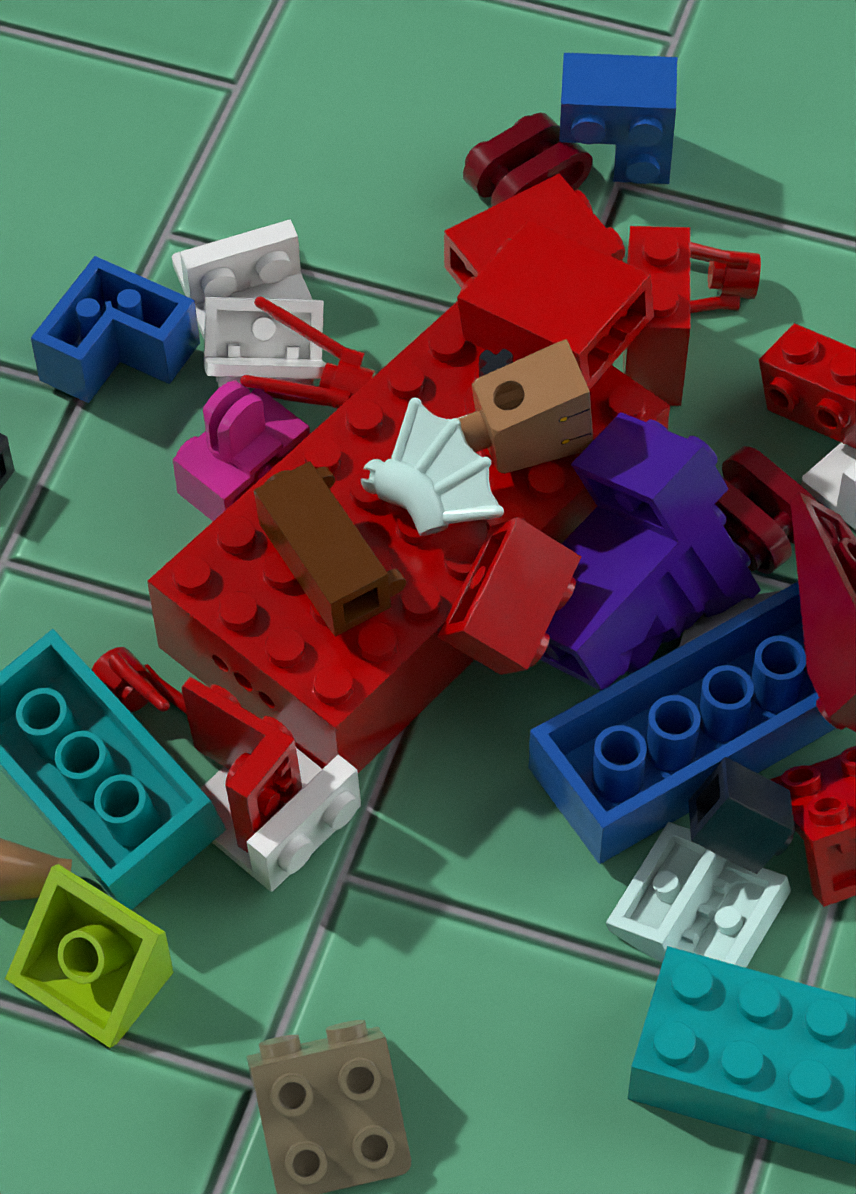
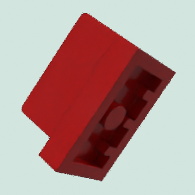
(255, 750)
(826, 821)

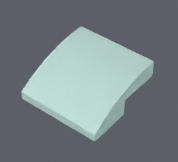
(697, 902)

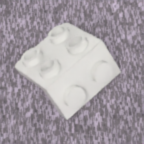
(251, 342)
(290, 837)

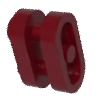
(523, 159)
(759, 508)

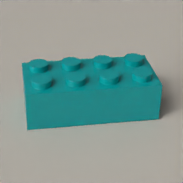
(98, 774)
(750, 1054)

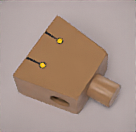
(531, 410)

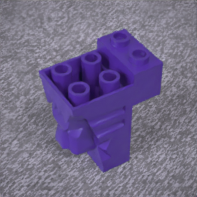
(647, 552)

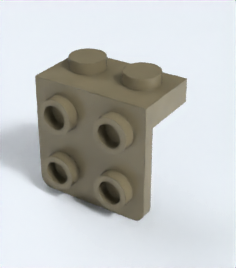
(330, 1110)

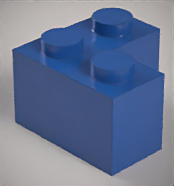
(622, 104)
(112, 320)

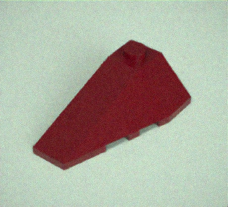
(828, 606)

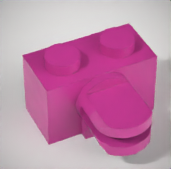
(240, 445)

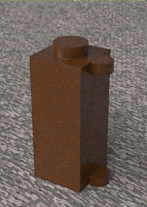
(324, 547)

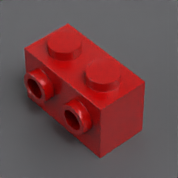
(812, 382)
(511, 597)

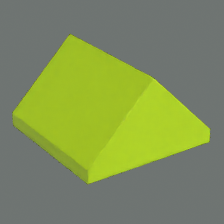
(90, 957)

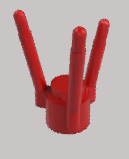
(729, 272)
(337, 381)
(134, 682)

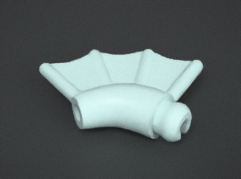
(433, 474)

